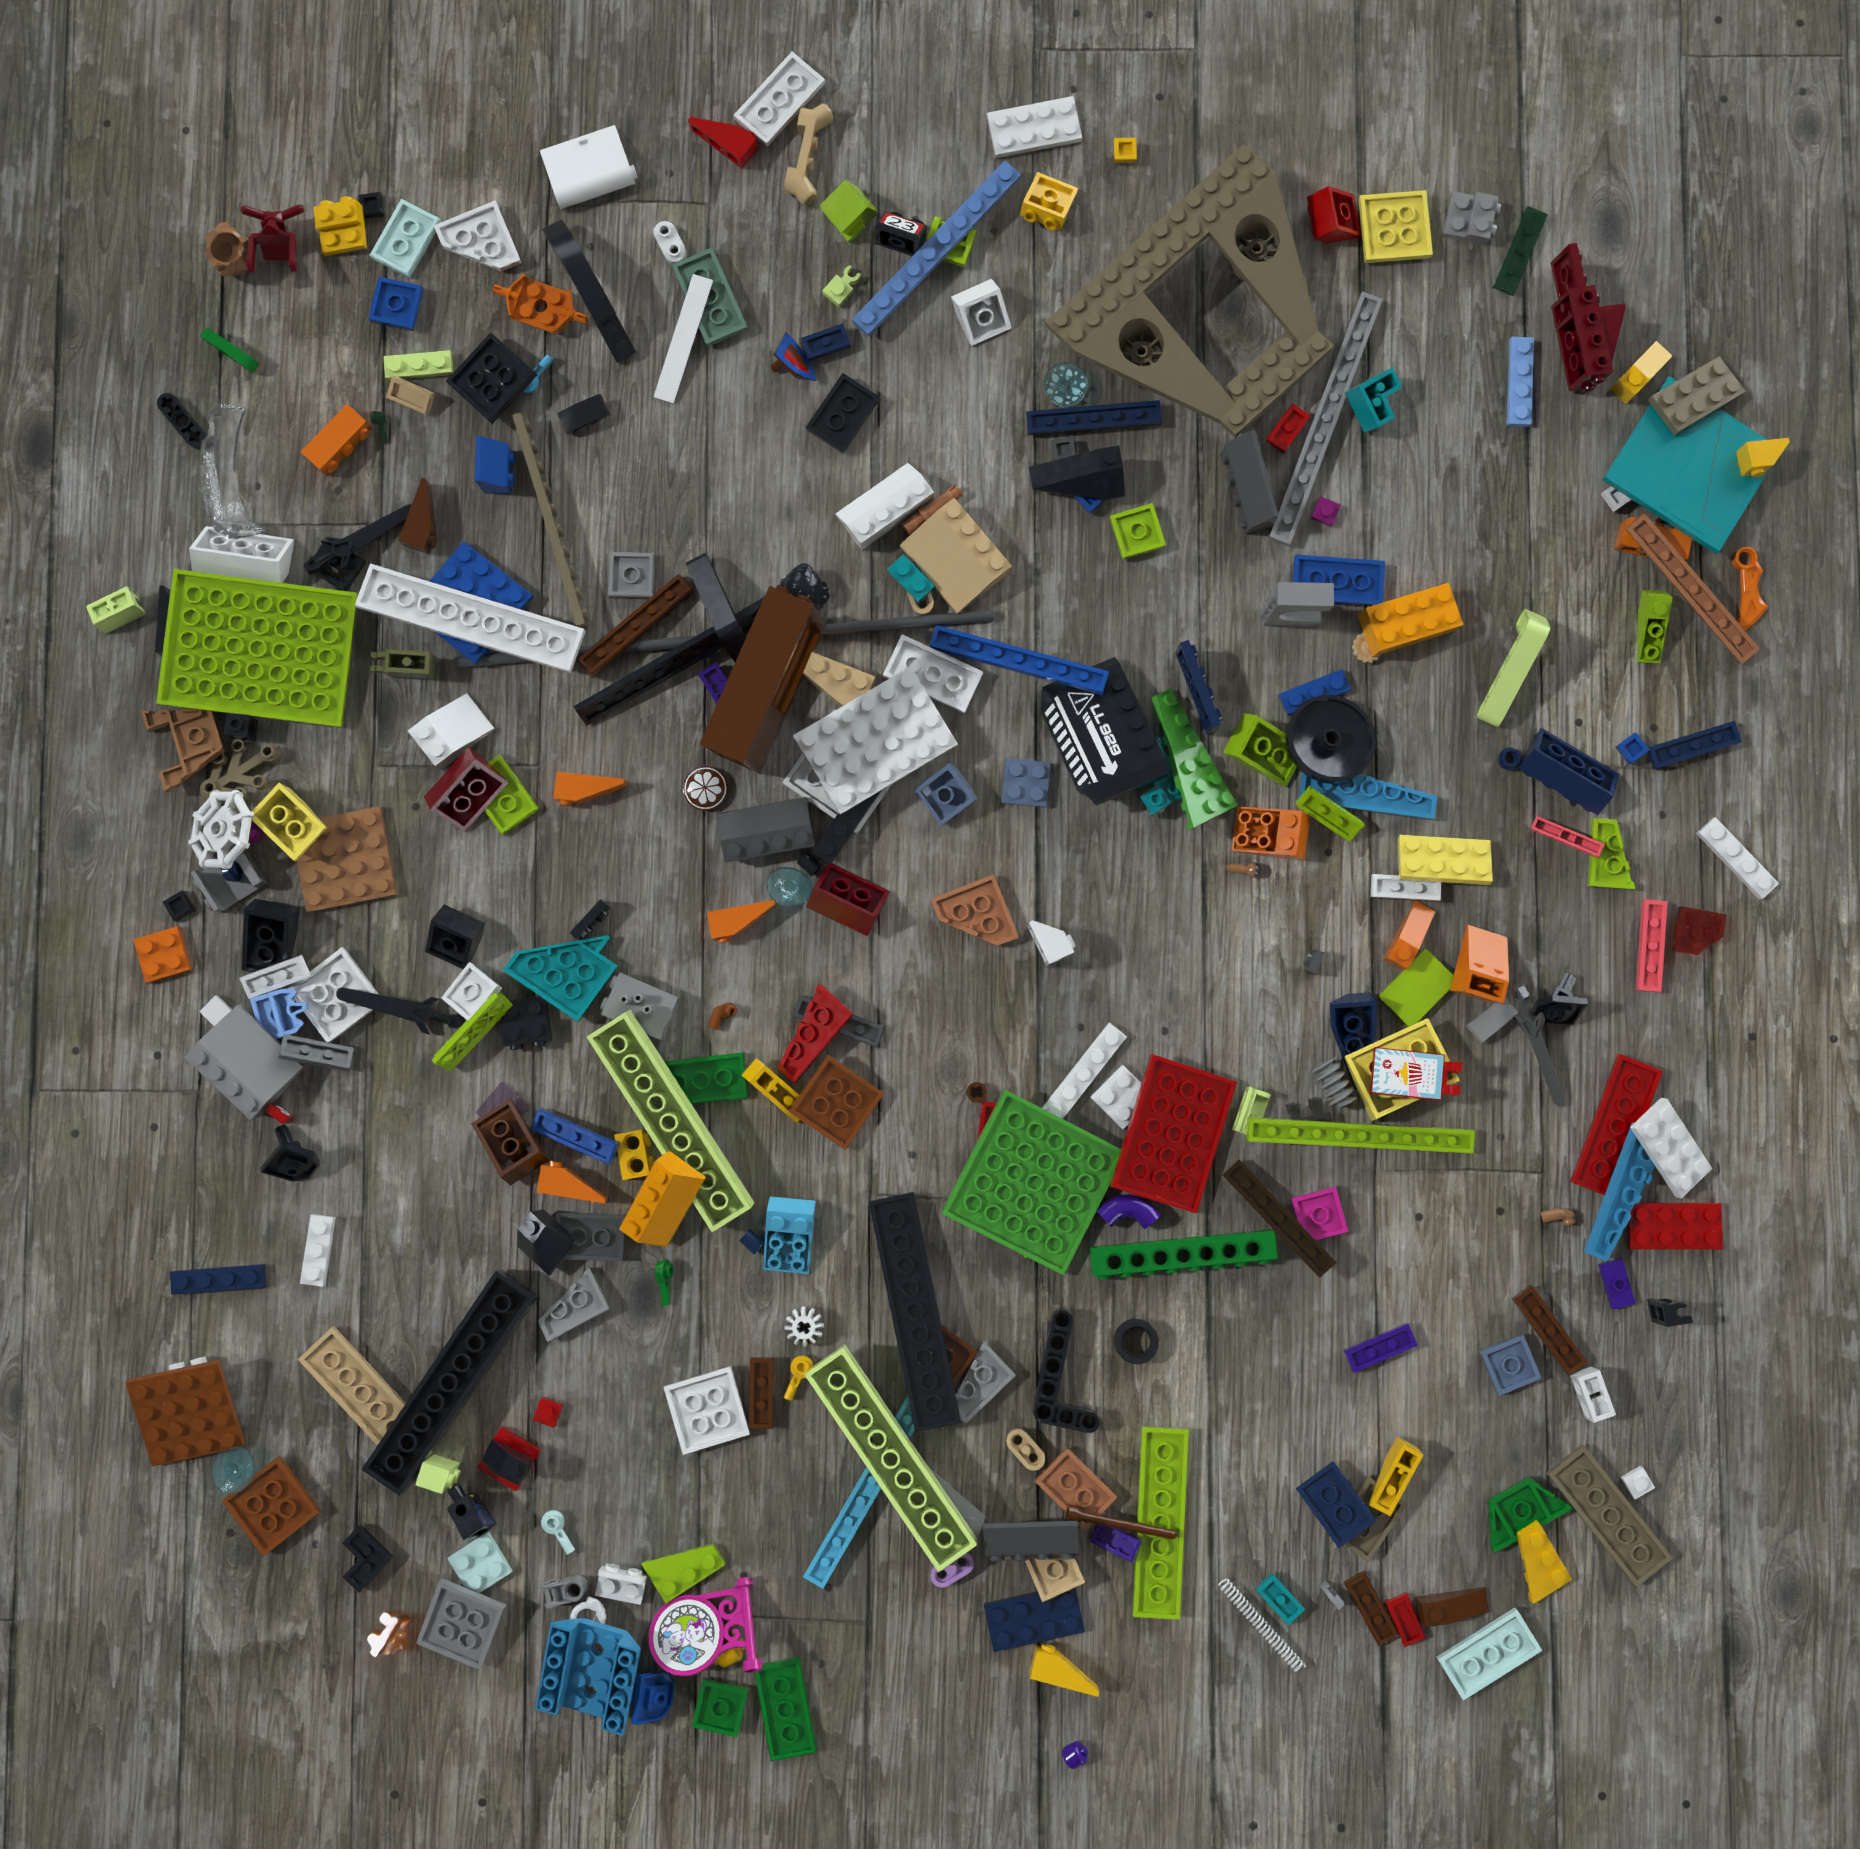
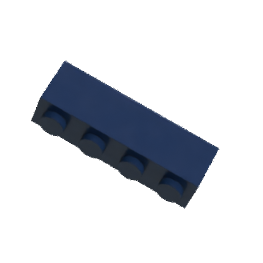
(1569, 772)

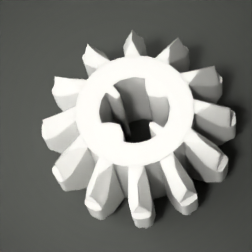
(802, 1334)

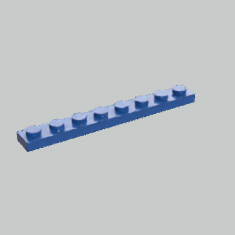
(1019, 660)

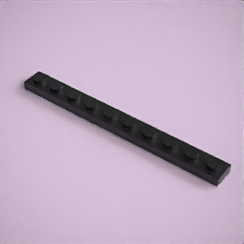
(659, 670)

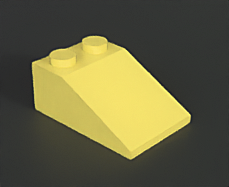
(288, 821)

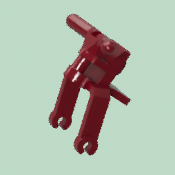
(274, 238)

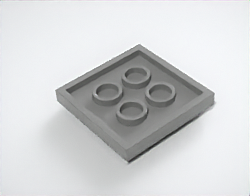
(460, 1624)

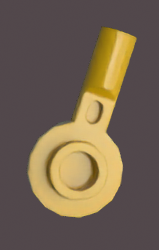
(798, 1368)

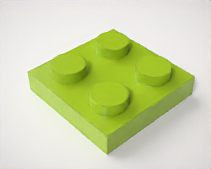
(1137, 531)

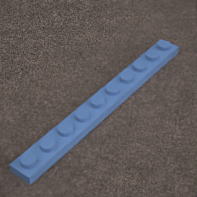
(936, 248)

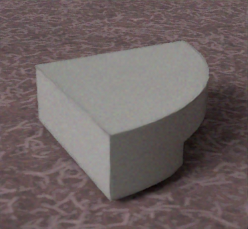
(1332, 1595)

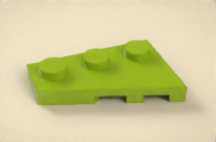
(1611, 867)
(682, 1570)

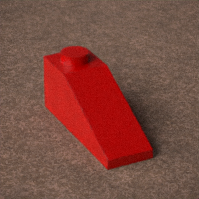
(726, 138)

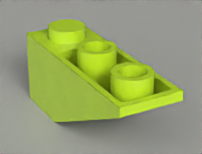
(1652, 624)

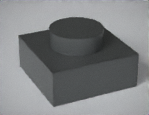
(1062, 448)
(1313, 961)

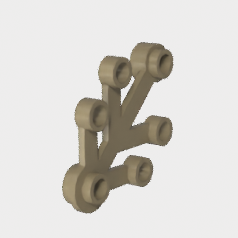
(237, 772)

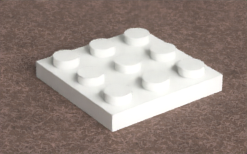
(325, 1010)
(707, 1410)

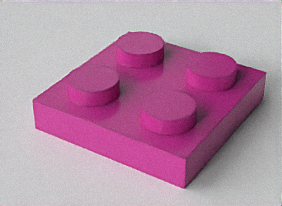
(1320, 1213)

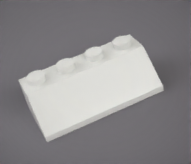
(885, 505)
(247, 557)

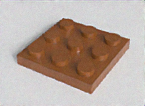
(836, 1102)
(272, 1506)

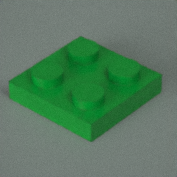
(720, 1707)

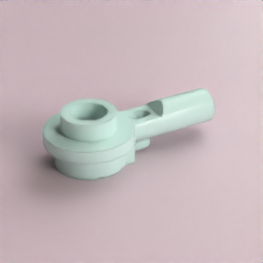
(553, 1523)

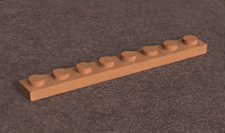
(1692, 588)

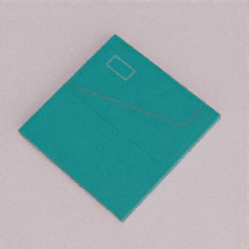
(1688, 476)

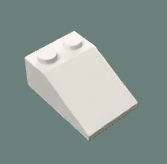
(451, 731)

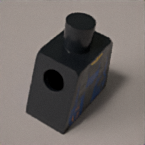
(469, 1514)

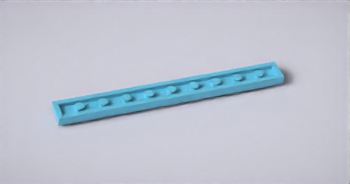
(851, 1515)

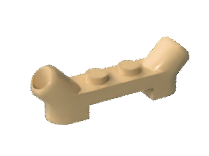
(796, 178)

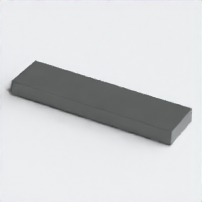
(855, 1028)

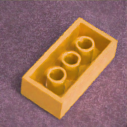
(1410, 619)

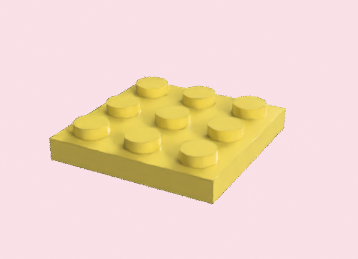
(1395, 226)

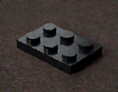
(842, 413)

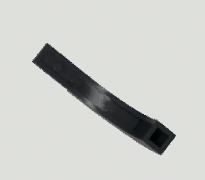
(589, 289)

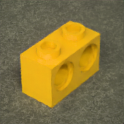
(628, 1155)

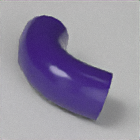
(1129, 1206)

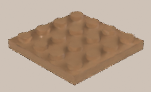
(348, 862)

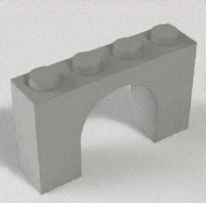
(1297, 604)

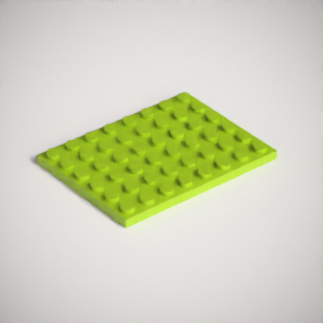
(257, 648)

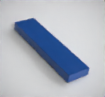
(575, 1136)

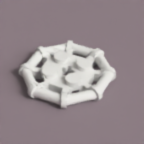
(219, 839)

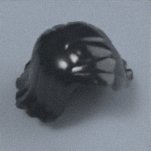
(806, 582)

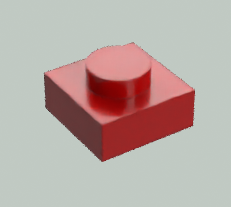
(547, 1412)

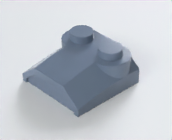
(946, 794)

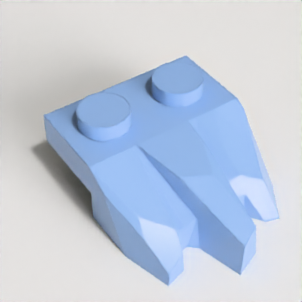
(278, 1012)

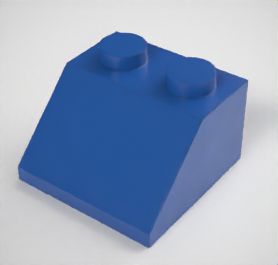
(494, 466)

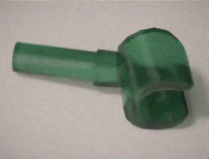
(380, 419)

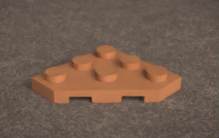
(977, 911)

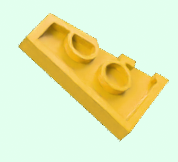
(1541, 1562)

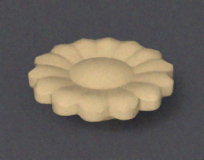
(1362, 650)

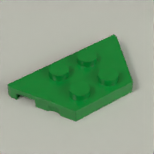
(1518, 1508)

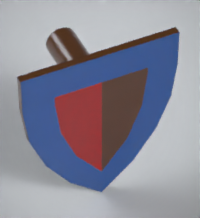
(793, 359)

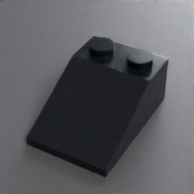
(268, 934)

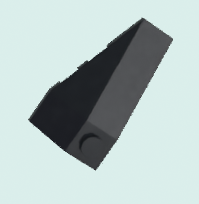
(1086, 474)

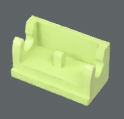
(115, 610)
(1252, 1105)

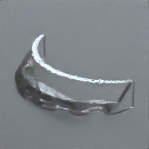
(219, 475)

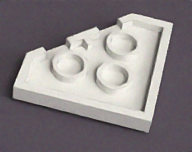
(480, 237)

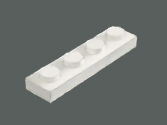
(1737, 858)

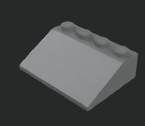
(243, 1062)

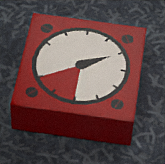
(280, 1113)

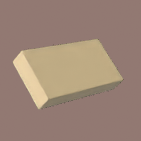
(410, 395)

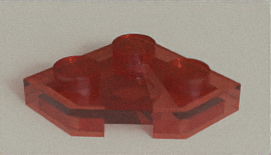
(1697, 930)

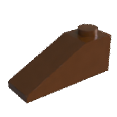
(420, 525)
(1451, 1606)

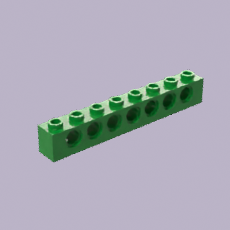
(1265, 1252)

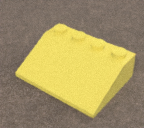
(1417, 1038)

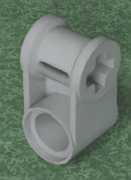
(559, 1590)

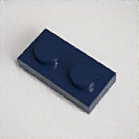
(826, 342)

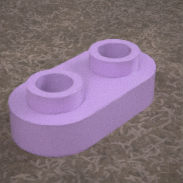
(954, 1571)

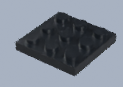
(491, 378)

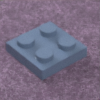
(1026, 782)
(1510, 1364)

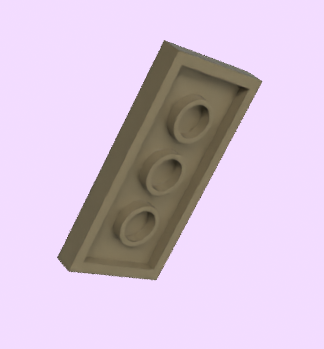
(1696, 395)

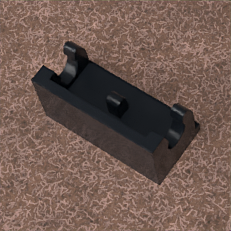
(1666, 1314)

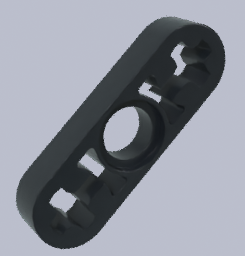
(173, 418)

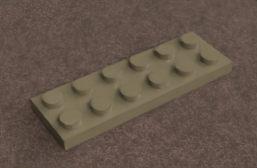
(1609, 1515)

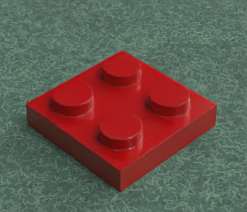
(516, 1442)

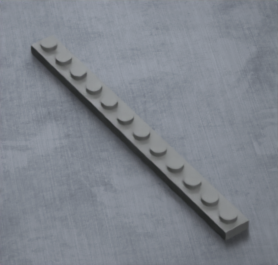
(1325, 418)

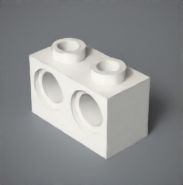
(1592, 1394)

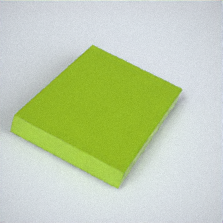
(513, 803)
(1417, 988)

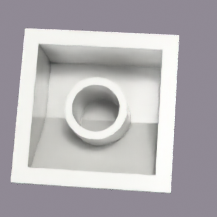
(981, 312)
(1051, 942)

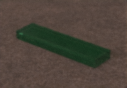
(1520, 250)

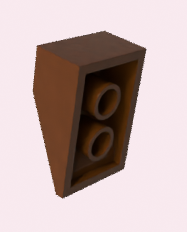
(509, 1142)

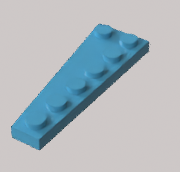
(1375, 796)
(1623, 1192)

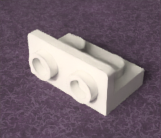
(621, 1584)

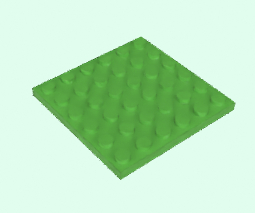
(1033, 1182)

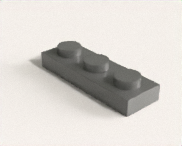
(316, 1053)

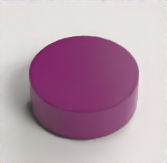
(256, 834)

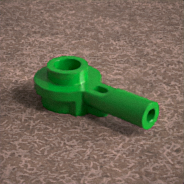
(663, 1272)

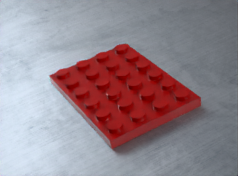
(1173, 1133)

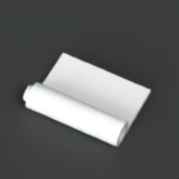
(588, 167)

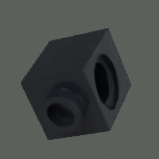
(241, 727)

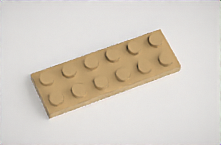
(353, 1383)

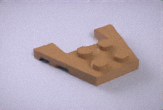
(195, 737)

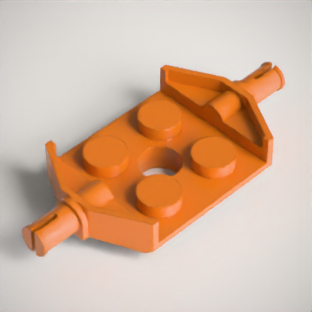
(527, 293)

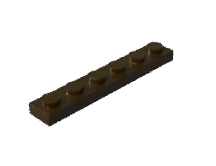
(1279, 1218)

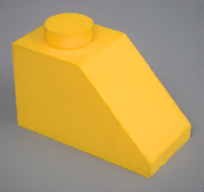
(1759, 456)

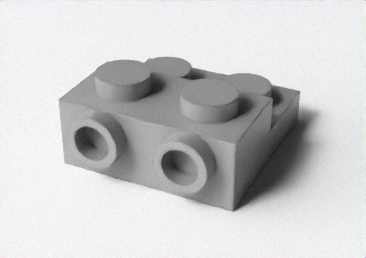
(1471, 217)

